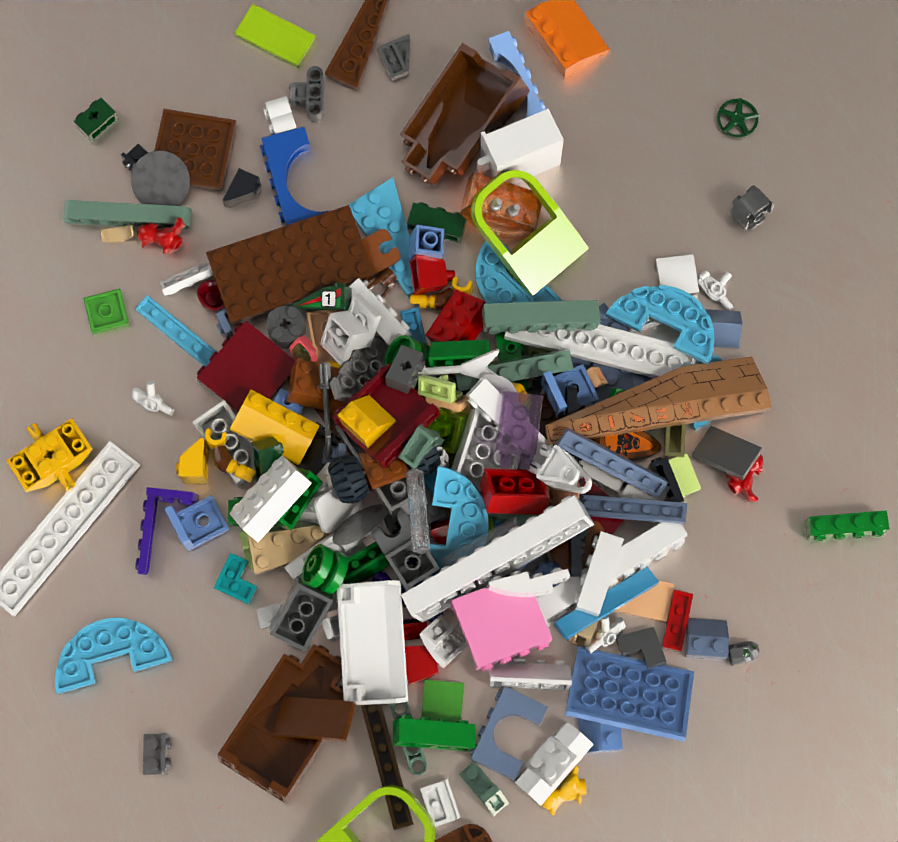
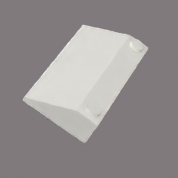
(372, 642)

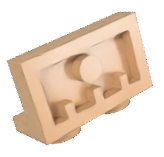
(459, 405)

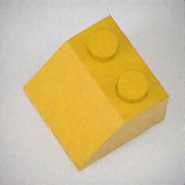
(366, 419)
(194, 464)

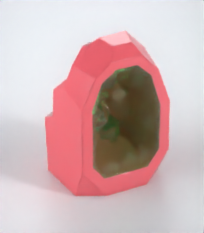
(303, 349)

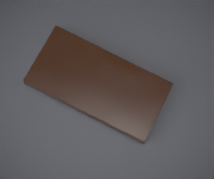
(314, 719)

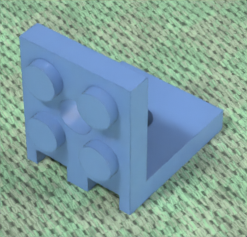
(556, 386)
(187, 526)

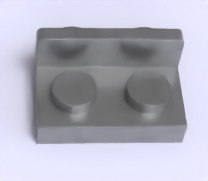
(156, 754)

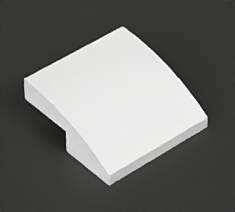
(678, 272)
(441, 641)

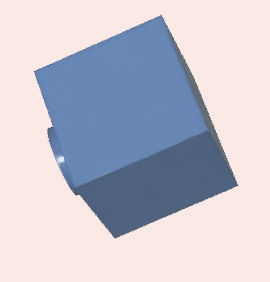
(426, 242)

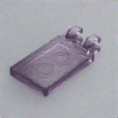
(518, 427)

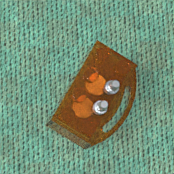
(504, 206)

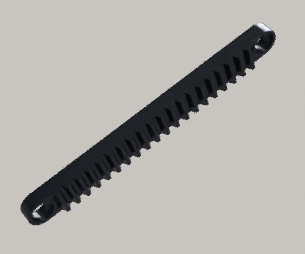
(575, 543)

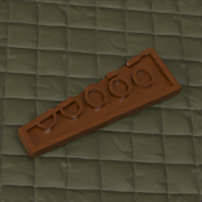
(354, 51)

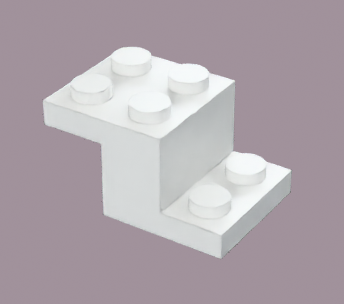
(350, 329)

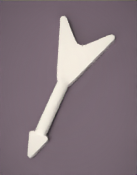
(474, 368)

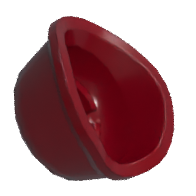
(209, 296)

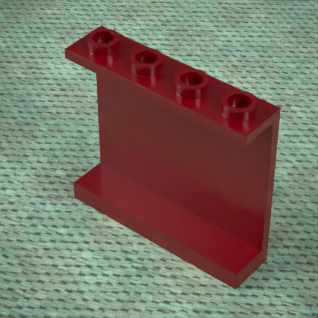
(246, 364)
(407, 409)

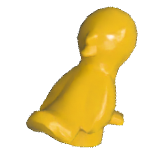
(570, 789)

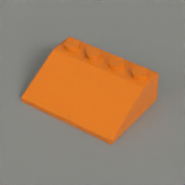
(565, 35)

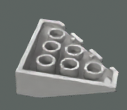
(361, 368)

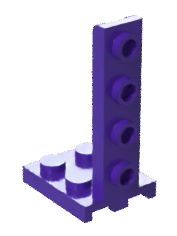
(148, 524)

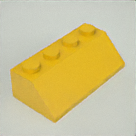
(264, 418)

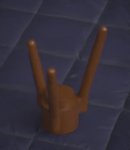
(385, 278)

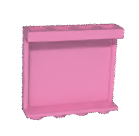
(500, 626)

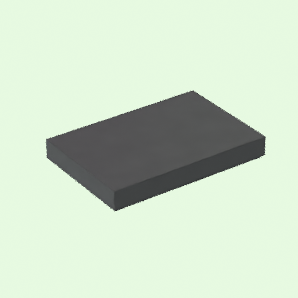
(727, 452)

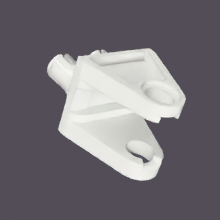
(560, 470)

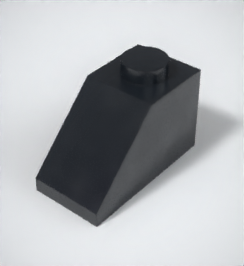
(242, 188)

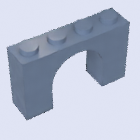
(509, 704)

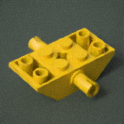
(33, 463)

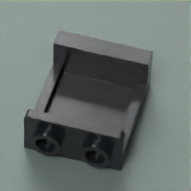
(313, 457)
(664, 469)

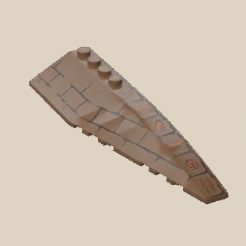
(673, 399)

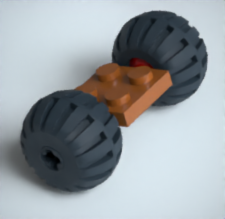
(350, 480)

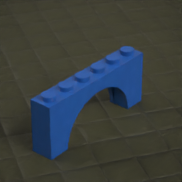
(281, 153)

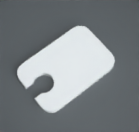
(332, 511)

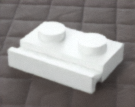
(440, 803)

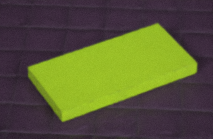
(275, 35)

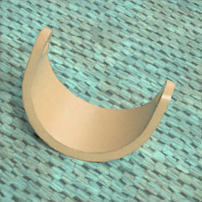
(117, 234)

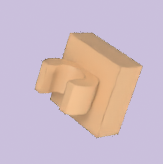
(596, 377)

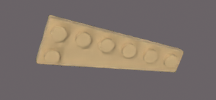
(283, 547)

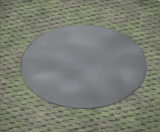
(160, 179)
(359, 524)

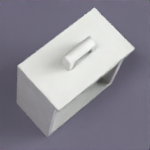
(525, 146)

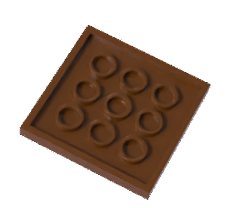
(200, 143)

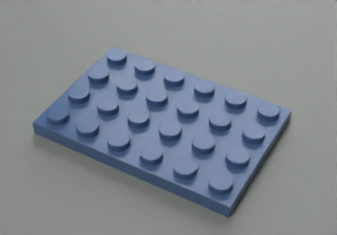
(629, 695)

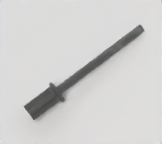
(325, 379)

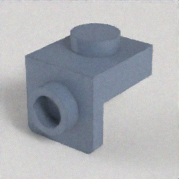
(223, 325)

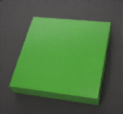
(106, 311)
(442, 700)

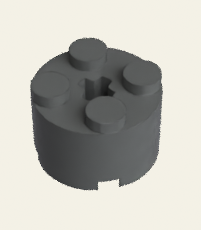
(751, 208)
(278, 319)

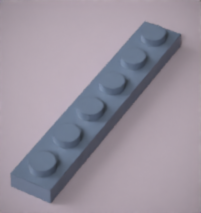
(612, 462)
(635, 509)

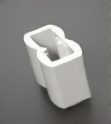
(280, 115)

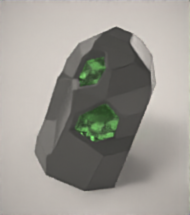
(742, 652)

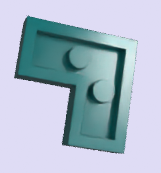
(230, 580)

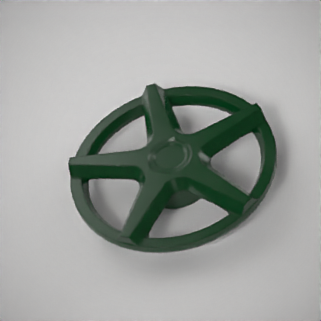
(737, 117)

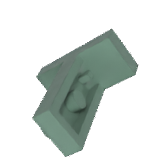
(420, 445)
(484, 788)

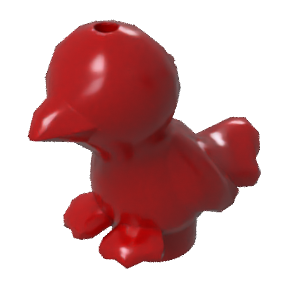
(166, 237)
(745, 486)

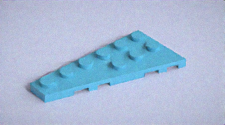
(383, 210)

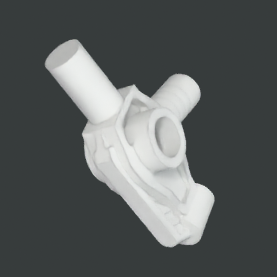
(714, 288)
(150, 400)
(607, 633)

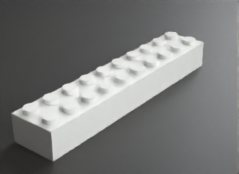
(632, 555)
(498, 558)

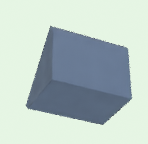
(726, 328)

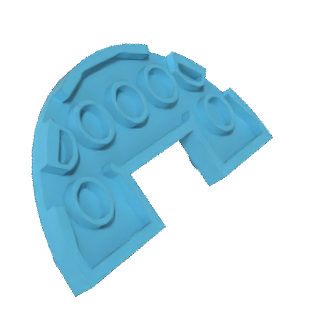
(499, 286)
(672, 308)
(467, 514)
(105, 641)

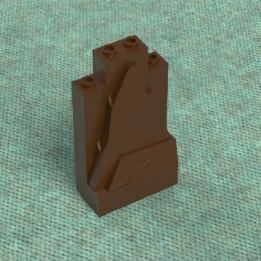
(460, 105)
(273, 760)

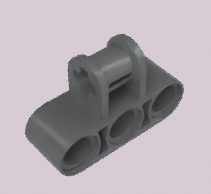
(302, 94)

